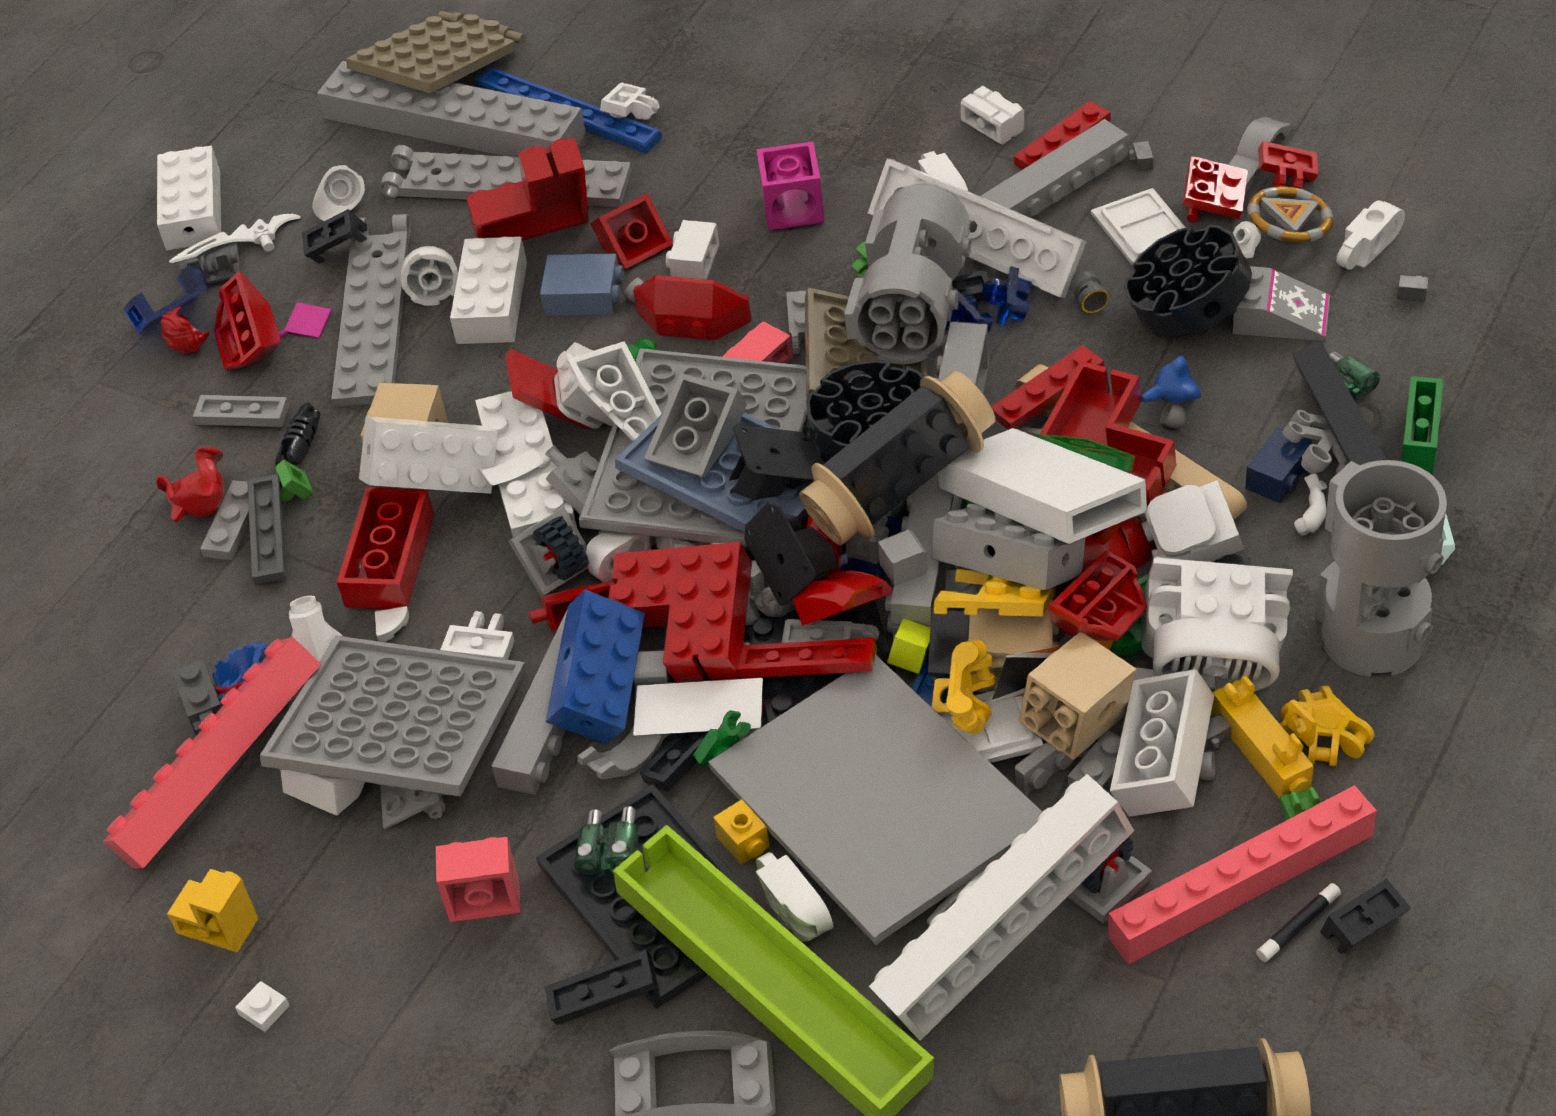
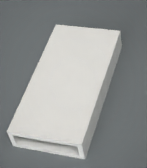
(1044, 486)

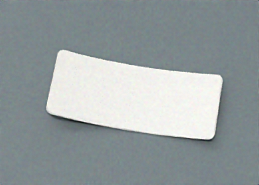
(513, 468)

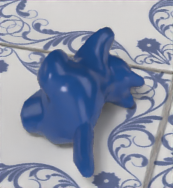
(1173, 384)

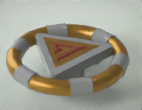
(1290, 214)

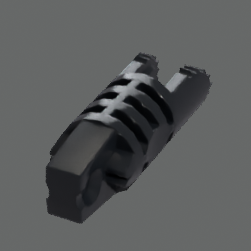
(299, 435)

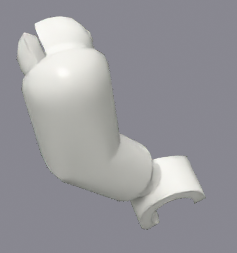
(1316, 512)

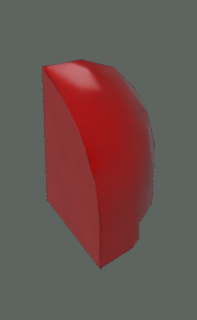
(1137, 541)

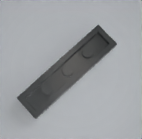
(266, 529)

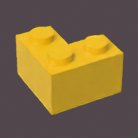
(215, 911)

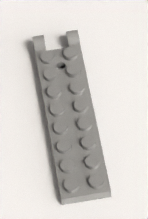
(463, 174)
(371, 315)

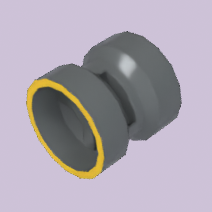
(1089, 292)

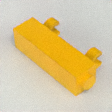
(1263, 739)

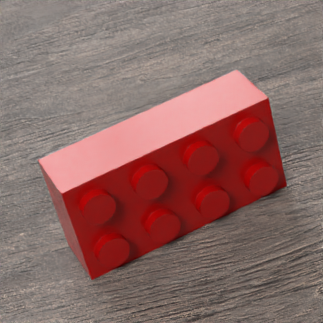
(385, 548)

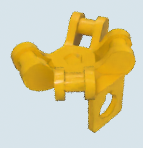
(967, 711)
(1325, 716)

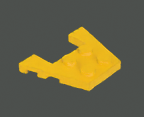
(996, 593)

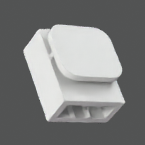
(571, 398)
(1192, 524)

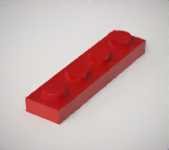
(1066, 130)
(1041, 390)
(807, 658)

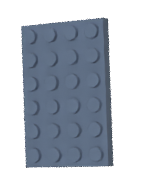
(713, 492)

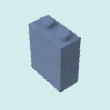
(581, 284)

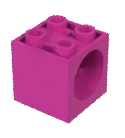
(790, 185)

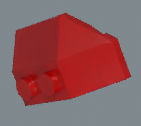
(691, 307)
(244, 324)
(1101, 600)

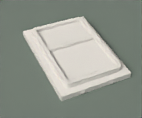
(1136, 222)
(1003, 733)

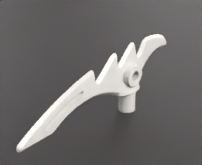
(259, 233)

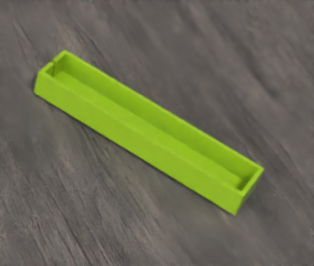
(774, 976)

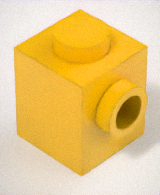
(741, 832)

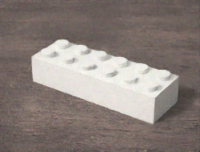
(520, 429)

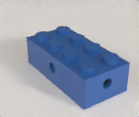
(595, 667)

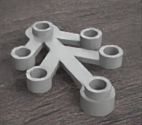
(1316, 456)

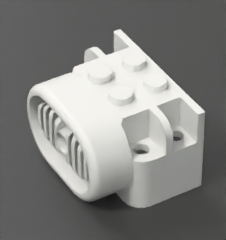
(1216, 619)

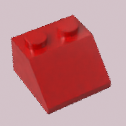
(632, 231)

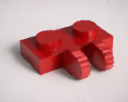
(1288, 162)

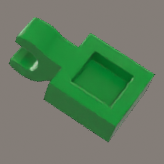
(722, 738)

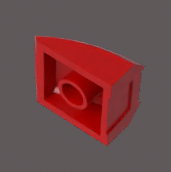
(838, 594)

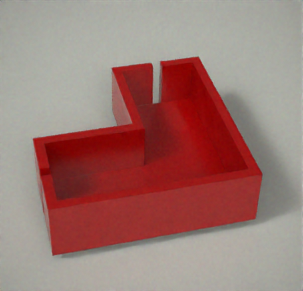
(544, 201)
(1094, 413)
(699, 598)

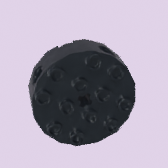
(1188, 281)
(854, 400)

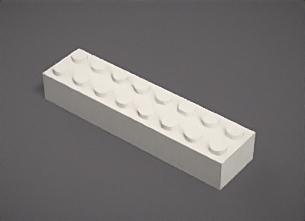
(1002, 906)

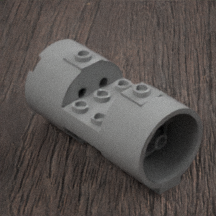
(912, 260)
(1384, 544)

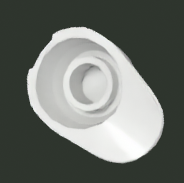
(337, 192)

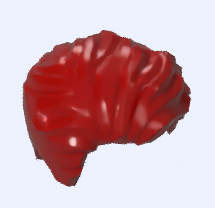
(180, 333)

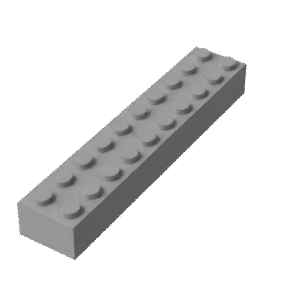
(451, 115)

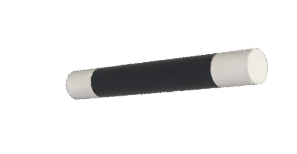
(1298, 922)

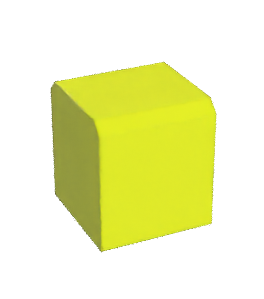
(910, 646)

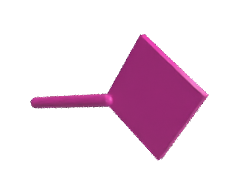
(307, 320)

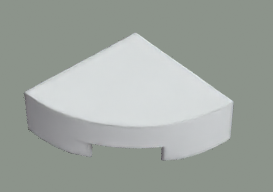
(390, 621)

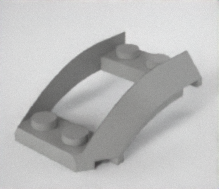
(750, 1072)

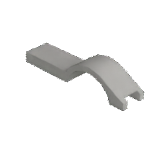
(1247, 152)
(625, 757)

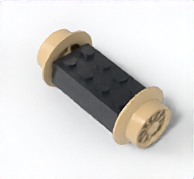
(897, 456)
(1191, 1084)

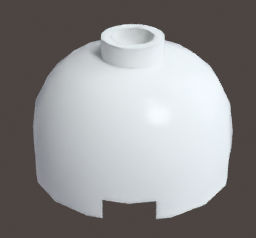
(429, 275)

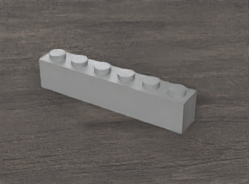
(1062, 170)
(530, 740)

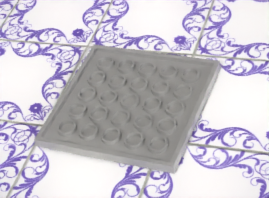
(395, 715)

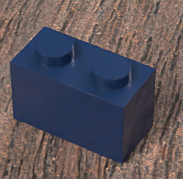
(1276, 466)

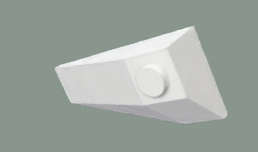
(616, 387)

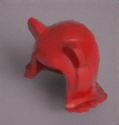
(199, 492)

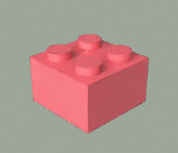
(478, 879)

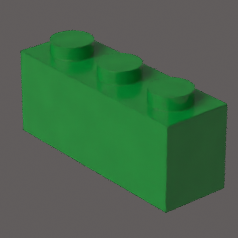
(1422, 422)

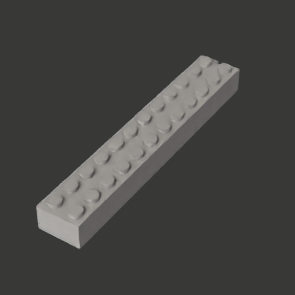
(966, 352)

